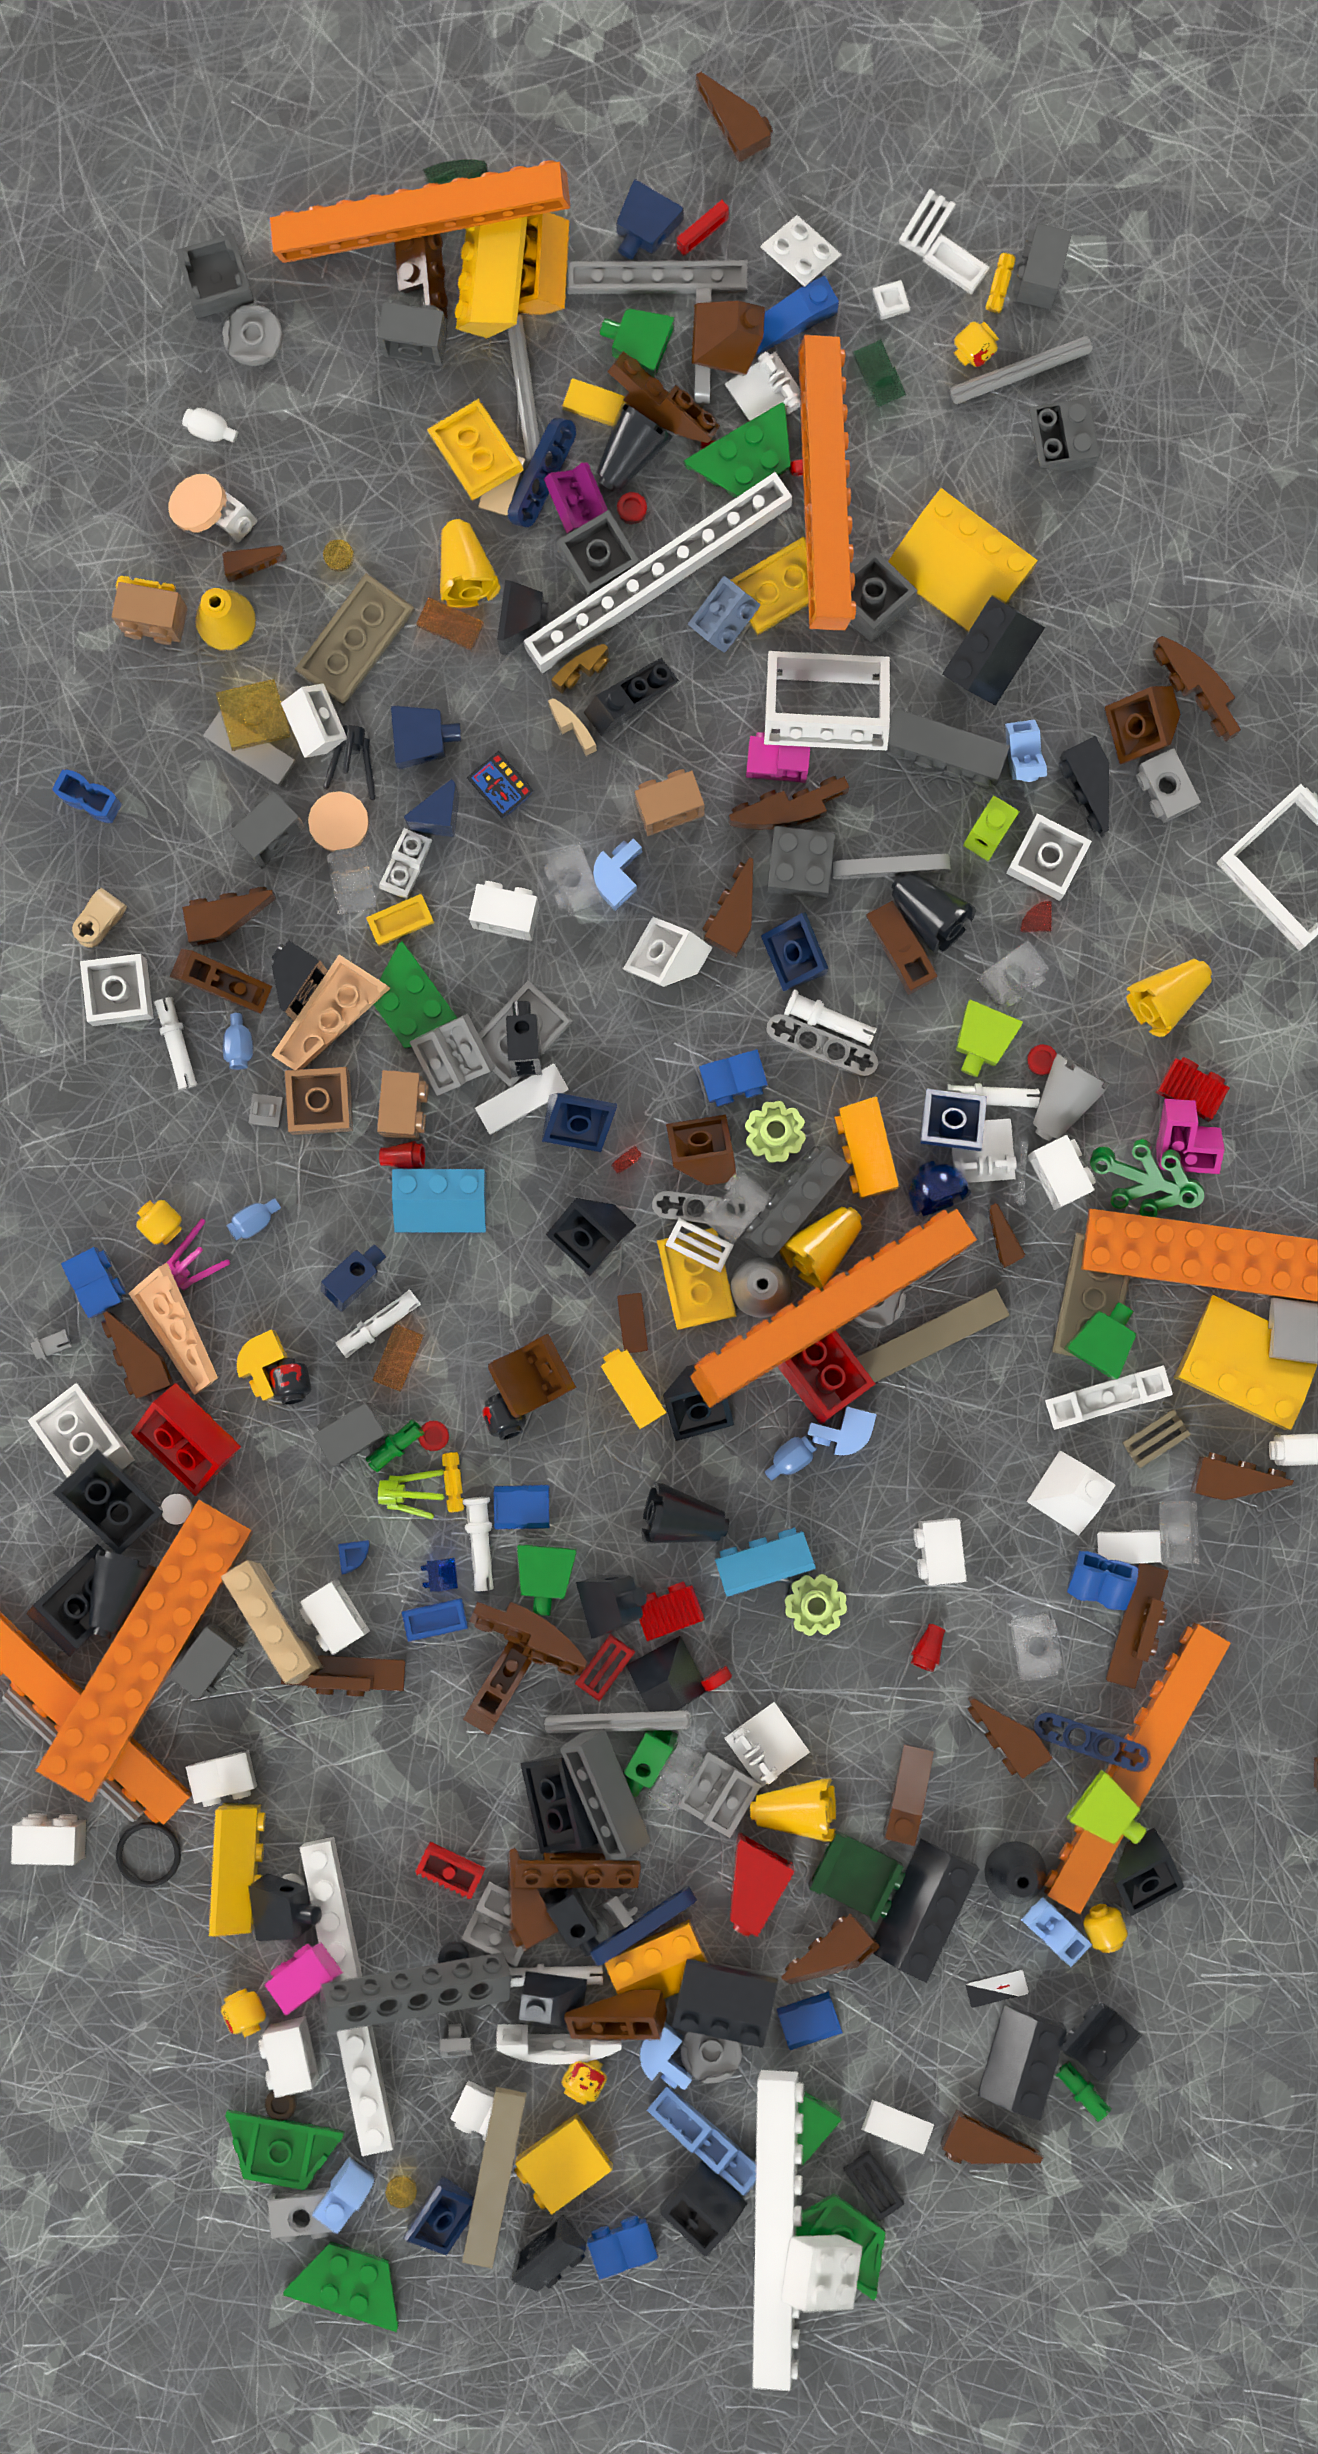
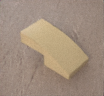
(500, 497)
(567, 721)

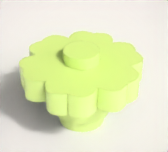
(775, 1132)
(815, 1604)

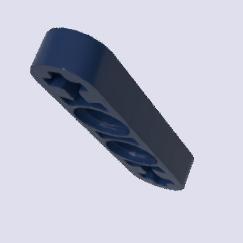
(538, 469)
(1091, 1744)
(643, 1926)

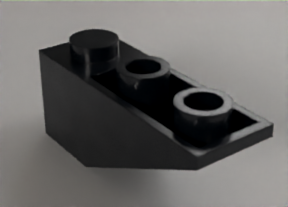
(629, 696)
(1089, 773)

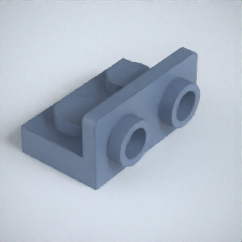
(724, 614)

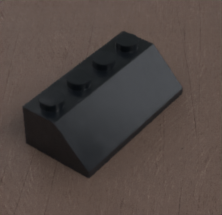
(924, 1910)

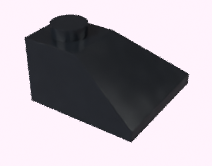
(520, 615)
(590, 1232)
(690, 1412)
(667, 1677)
(1146, 1873)
(548, 1999)

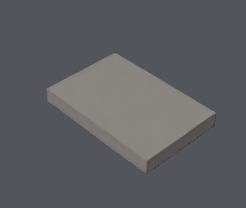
(551, 1026)

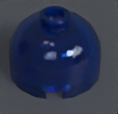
(936, 1188)

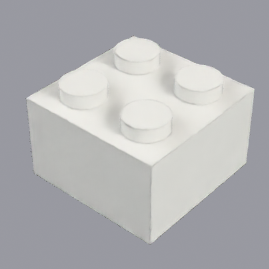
(1048, 857)
(504, 910)
(116, 990)
(1062, 1171)
(941, 1551)
(333, 1617)
(49, 1840)
(289, 2057)
(821, 2273)

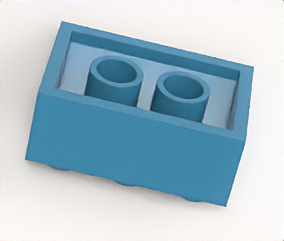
(439, 1200)
(764, 1562)

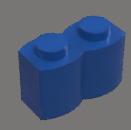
(82, 795)
(734, 1077)
(93, 1282)
(1102, 1580)
(622, 2247)

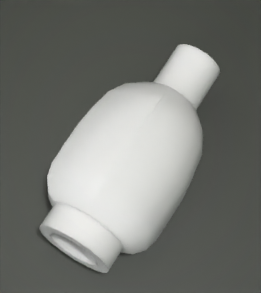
(208, 425)

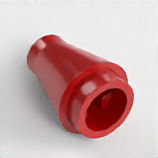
(403, 1156)
(928, 1649)

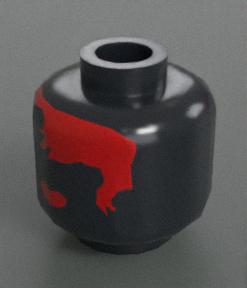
(290, 1381)
(500, 1420)

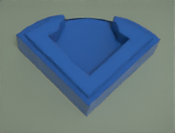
(352, 1555)

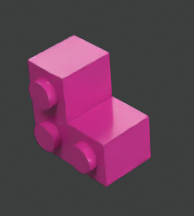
(777, 761)
(1198, 1146)
(302, 1976)

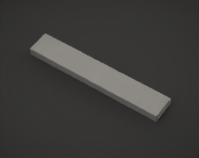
(656, 277)

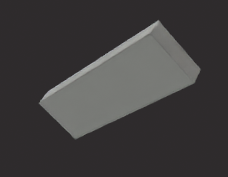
(261, 758)

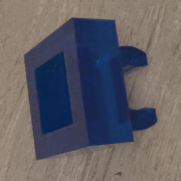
(441, 1574)

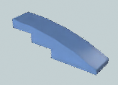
(704, 2140)

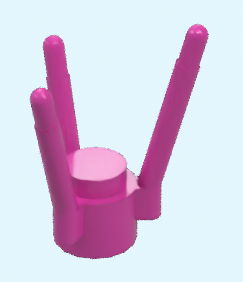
(179, 1269)

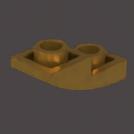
(587, 662)

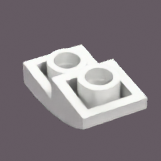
(405, 863)
(1130, 1547)
(897, 2127)

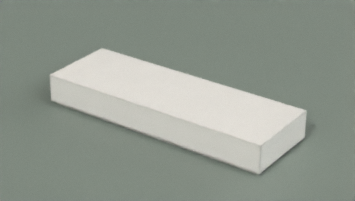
(521, 1099)

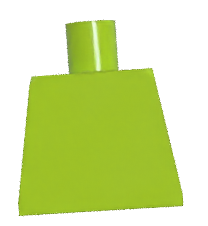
(991, 828)
(984, 1036)
(1107, 1811)

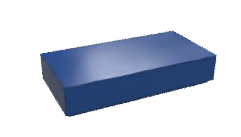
(434, 1619)

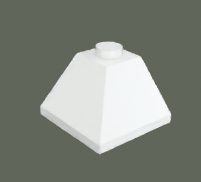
(667, 954)
(1070, 1492)

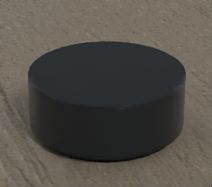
(453, 1951)

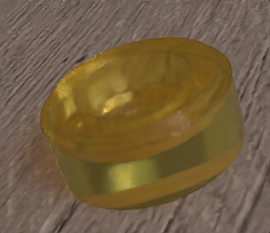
(338, 555)
(401, 2191)

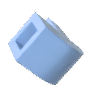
(1025, 751)
(609, 877)
(853, 1432)
(1056, 1931)
(656, 2057)
(345, 2196)

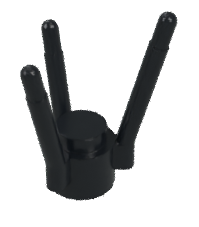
(352, 745)

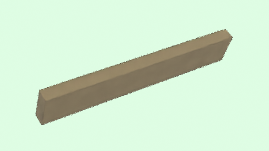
(934, 1335)
(494, 2177)

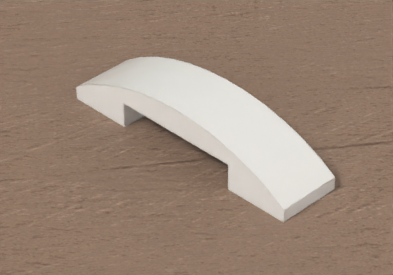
(1108, 1397)
(551, 2048)

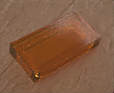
(450, 624)
(398, 1357)

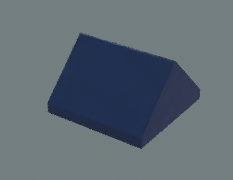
(437, 813)
(795, 952)
(953, 1120)
(577, 1121)
(441, 2217)

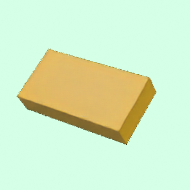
(592, 402)
(400, 920)

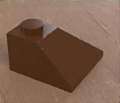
(727, 335)
(1143, 722)
(702, 1149)

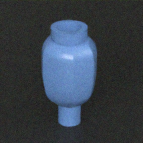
(237, 1043)
(252, 1219)
(791, 1457)

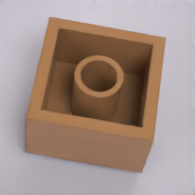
(149, 613)
(669, 801)
(319, 1100)
(402, 1105)

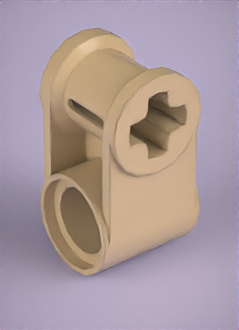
(101, 915)

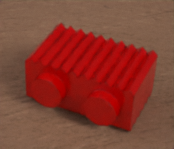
(1187, 1083)
(670, 1611)
(450, 1870)

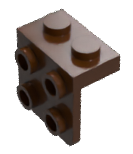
(531, 1376)

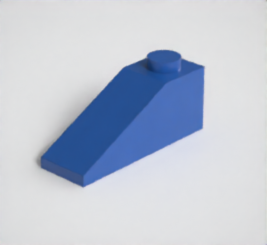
(798, 313)

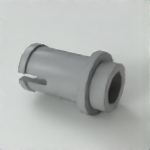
(50, 1344)

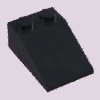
(108, 1501)
(66, 1606)
(548, 2255)

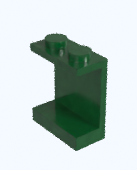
(857, 1876)

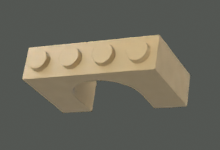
(252, 1592)

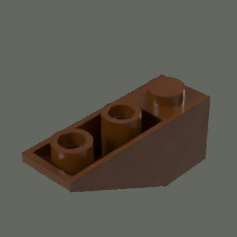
(218, 919)
(734, 919)
(902, 948)
(143, 1365)
(1229, 1481)
(1018, 1742)
(838, 1951)

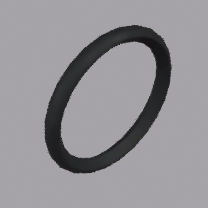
(177, 1854)

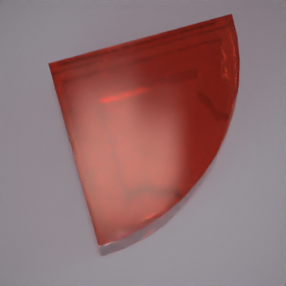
(1038, 918)
(626, 1160)

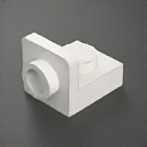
(236, 519)

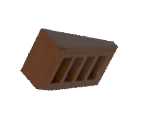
(248, 561)
(1006, 1242)

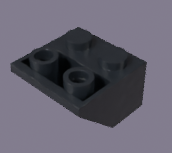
(703, 2208)

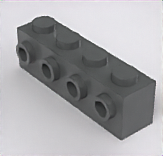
(946, 748)
(795, 1201)
(608, 1797)

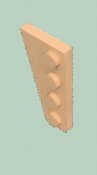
(331, 1009)
(171, 1322)

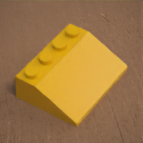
(960, 560)
(1233, 1364)

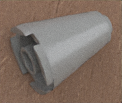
(1066, 1097)
(756, 1301)

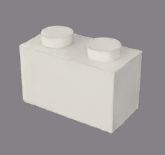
(314, 720)

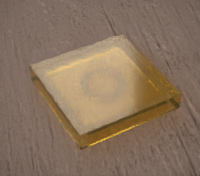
(253, 715)

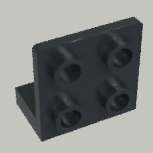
(1100, 2040)

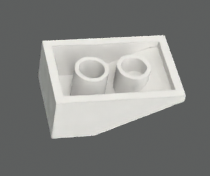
(75, 1429)

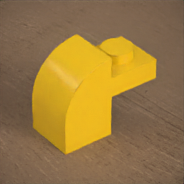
(256, 1357)

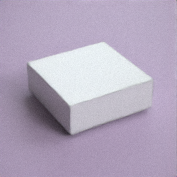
(891, 299)

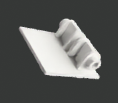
(801, 251)
(765, 387)
(997, 1155)
(767, 1745)

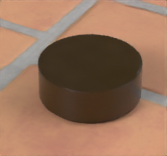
(280, 2107)

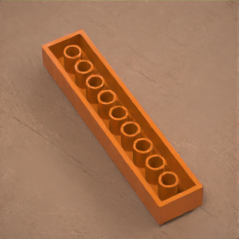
(828, 1310)
(144, 1651)

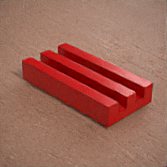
(702, 228)
(619, 1646)

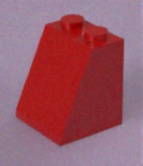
(756, 1885)

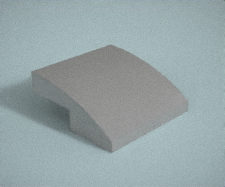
(452, 1054)
(1293, 1330)
(720, 1794)
(490, 1926)

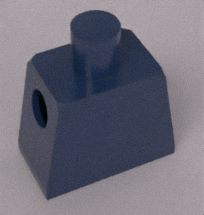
(646, 220)
(420, 735)
(342, 1286)

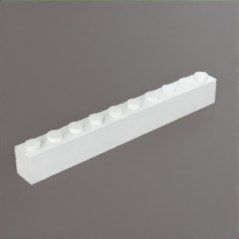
(658, 572)
(356, 2044)
(774, 2225)

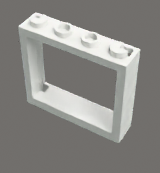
(823, 729)
(1254, 888)

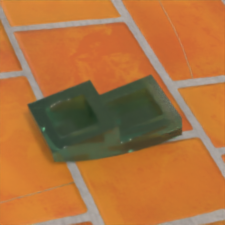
(447, 171)
(878, 373)

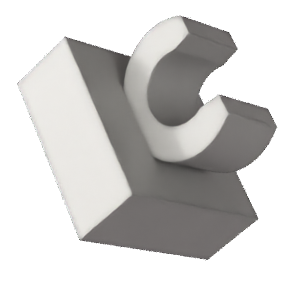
(266, 1110)
(615, 1914)
(456, 2044)

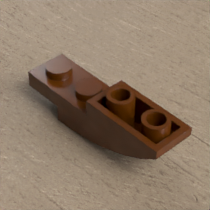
(670, 409)
(1193, 674)
(777, 810)
(542, 1639)

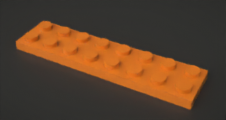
(1201, 1255)

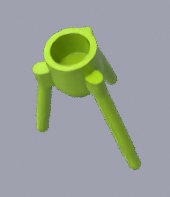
(393, 1493)

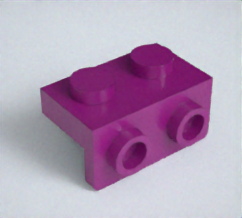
(575, 496)

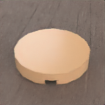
(197, 503)
(338, 821)

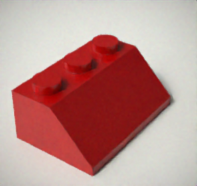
(827, 1376)
(185, 1439)

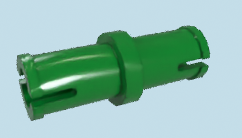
(394, 1445)
(1083, 2091)

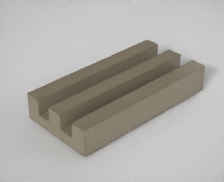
(1178, 1424)

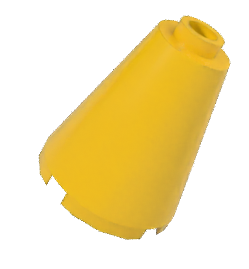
(465, 567)
(225, 619)
(1168, 995)
(822, 1245)
(798, 1810)

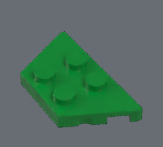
(746, 453)
(413, 1002)
(280, 2150)
(838, 2217)
(349, 2285)

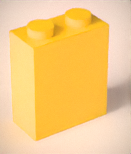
(632, 1387)
(562, 2164)

